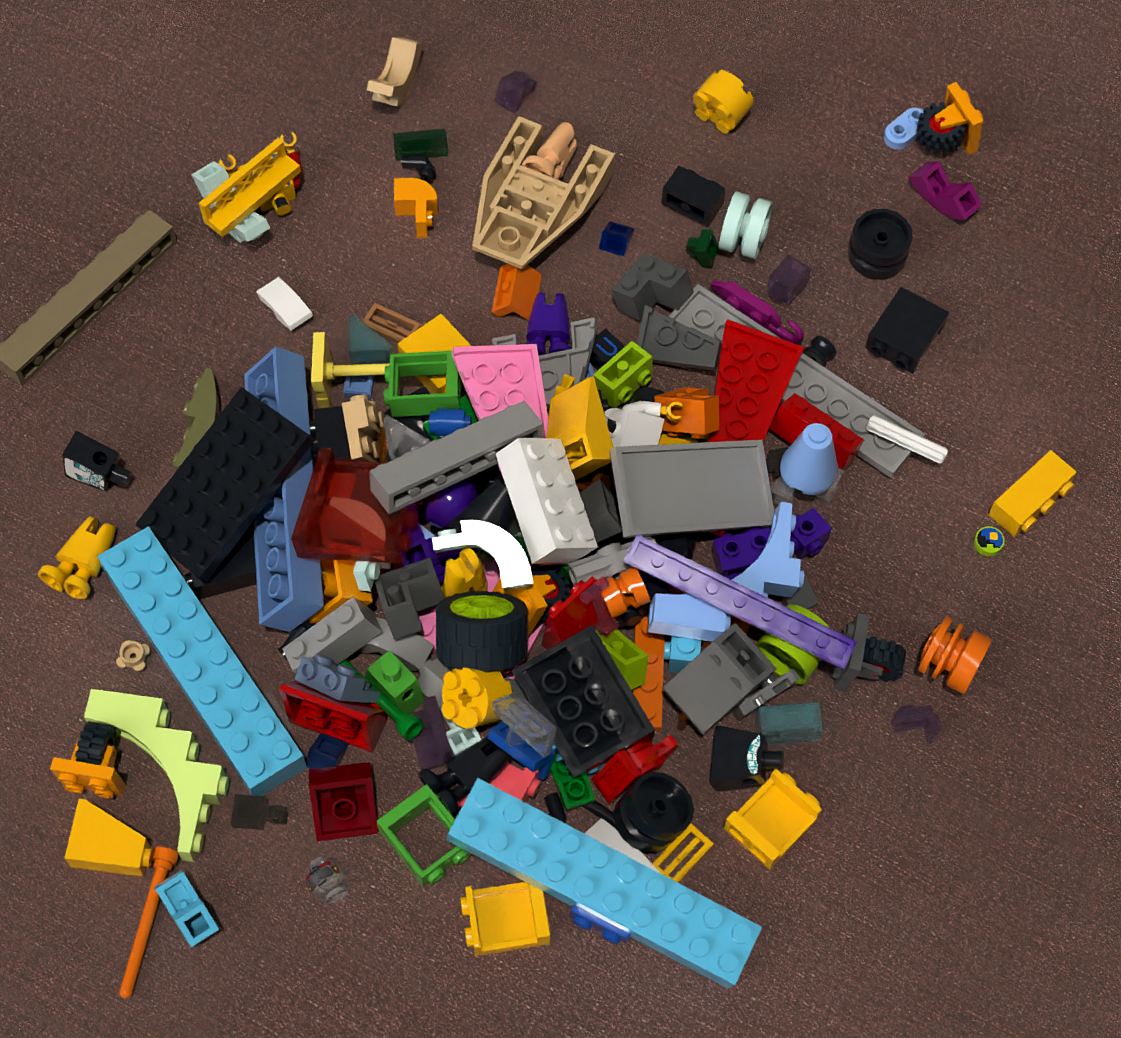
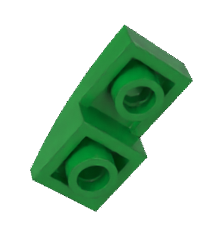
(572, 790)

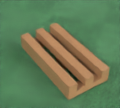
(388, 329)

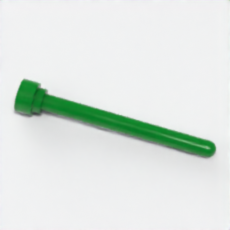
(407, 724)

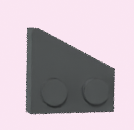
(771, 689)

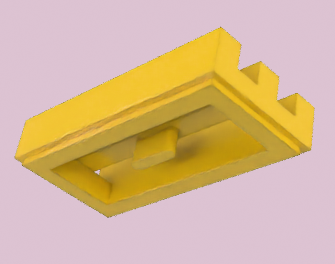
(699, 837)

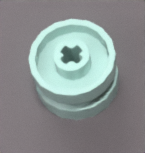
(745, 225)

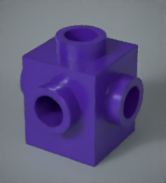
(810, 533)

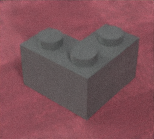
(651, 282)
(405, 593)

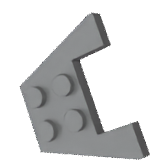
(569, 362)

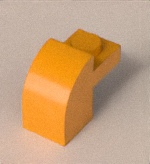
(416, 198)

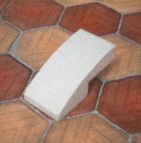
(285, 303)

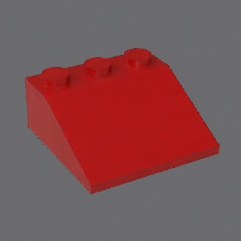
(350, 722)

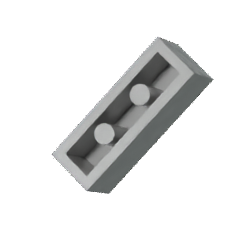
(336, 634)

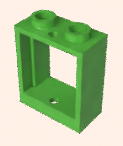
(418, 365)
(405, 813)

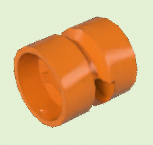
(625, 592)

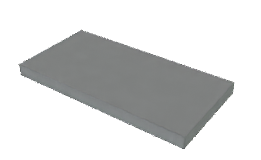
(692, 487)

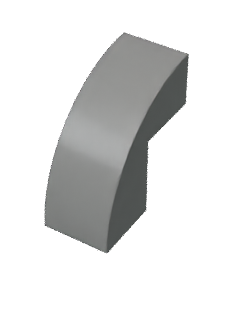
(409, 649)

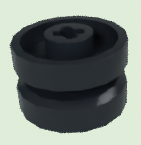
(880, 243)
(653, 812)

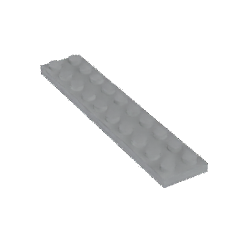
(811, 381)

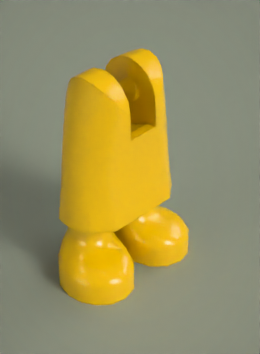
(80, 553)
(464, 574)

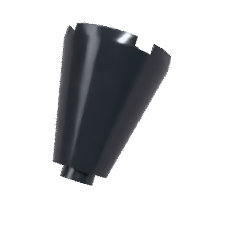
(489, 506)

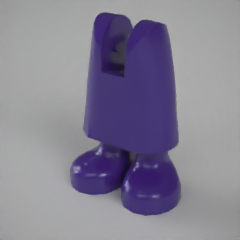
(551, 321)

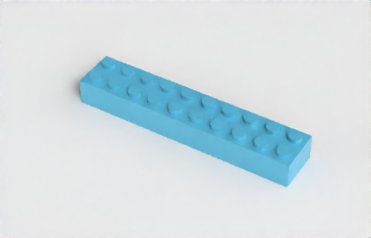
(202, 663)
(604, 883)

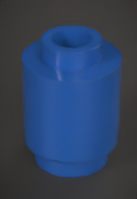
(448, 420)

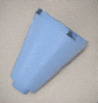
(810, 461)

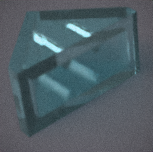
(367, 345)

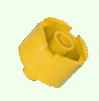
(722, 100)
(470, 696)

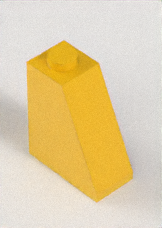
(105, 843)

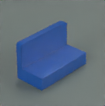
(522, 752)

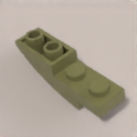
(199, 413)

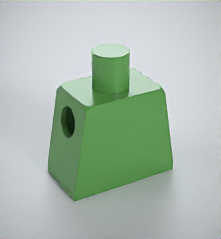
(394, 681)

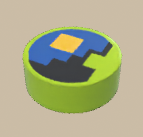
(989, 541)

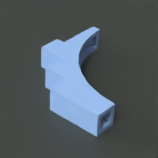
(771, 573)

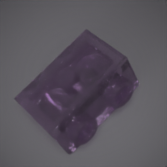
(432, 742)

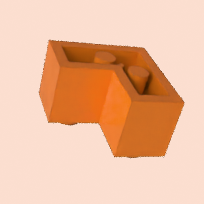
(698, 412)

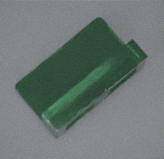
(426, 143)

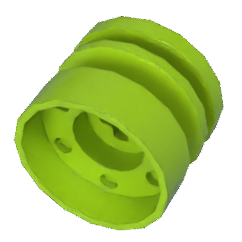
(788, 657)

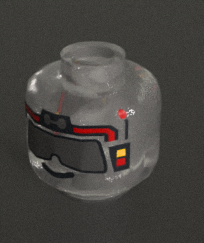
(328, 880)

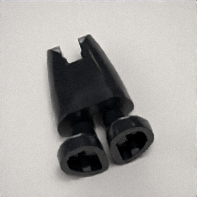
(477, 761)

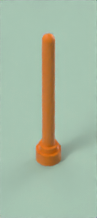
(163, 860)

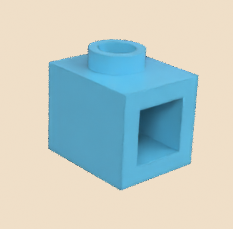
(680, 652)

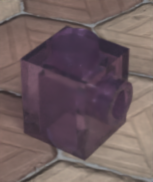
(788, 279)

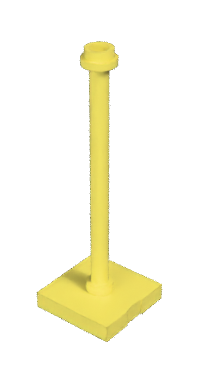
(325, 370)

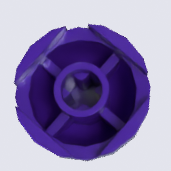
(450, 502)

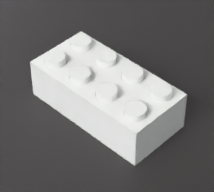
(546, 500)

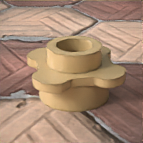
(129, 648)

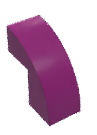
(952, 200)

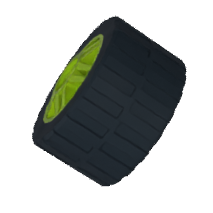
(481, 631)

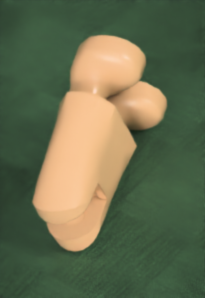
(555, 153)

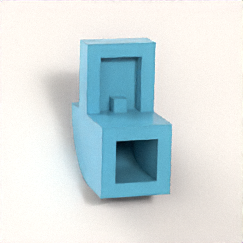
(186, 908)

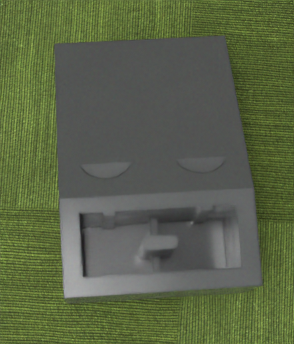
(719, 678)

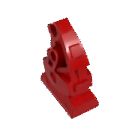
(629, 765)

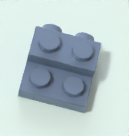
(335, 681)

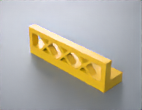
(250, 189)

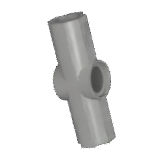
(605, 563)

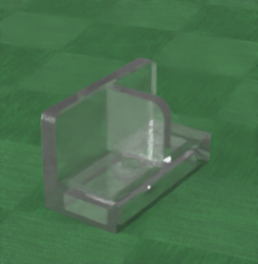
(525, 723)

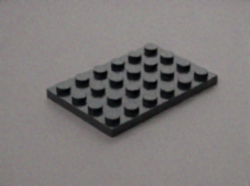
(225, 483)

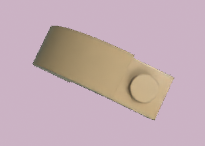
(398, 72)

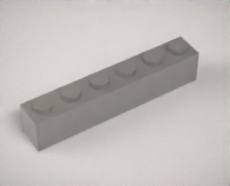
(451, 457)

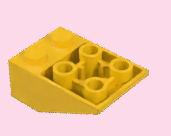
(581, 425)

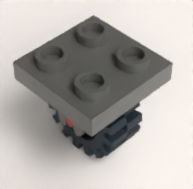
(870, 658)

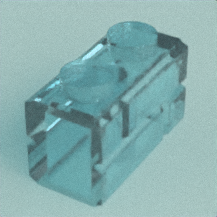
(789, 723)

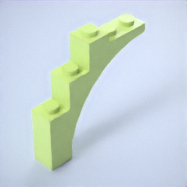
(145, 724)

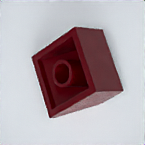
(343, 801)

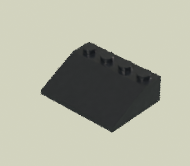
(586, 701)

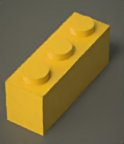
(1033, 494)

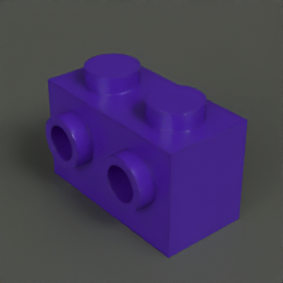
(737, 552)

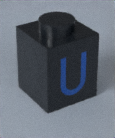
(604, 348)

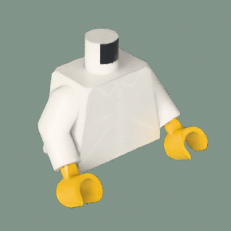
(639, 423)

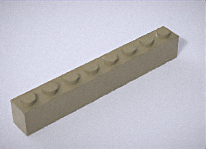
(85, 297)

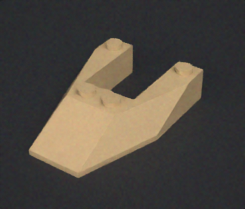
(529, 210)

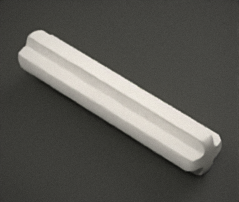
(907, 439)

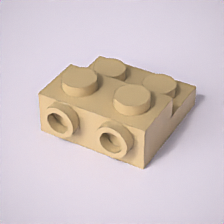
(363, 425)

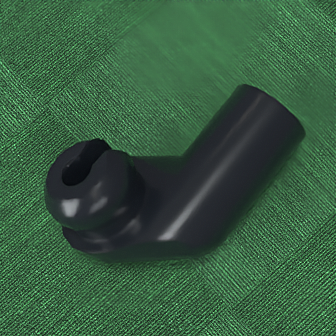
(422, 164)
(555, 807)

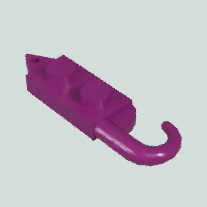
(757, 310)

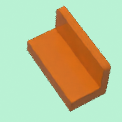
(516, 290)

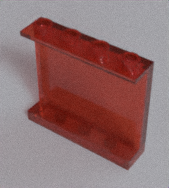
(345, 518)

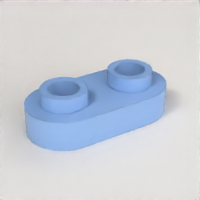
(906, 125)

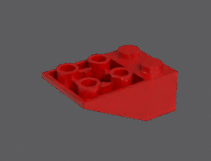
(569, 616)

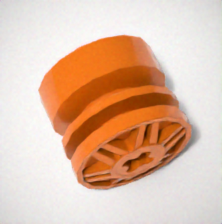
(954, 654)

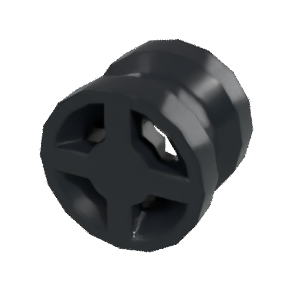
(820, 350)

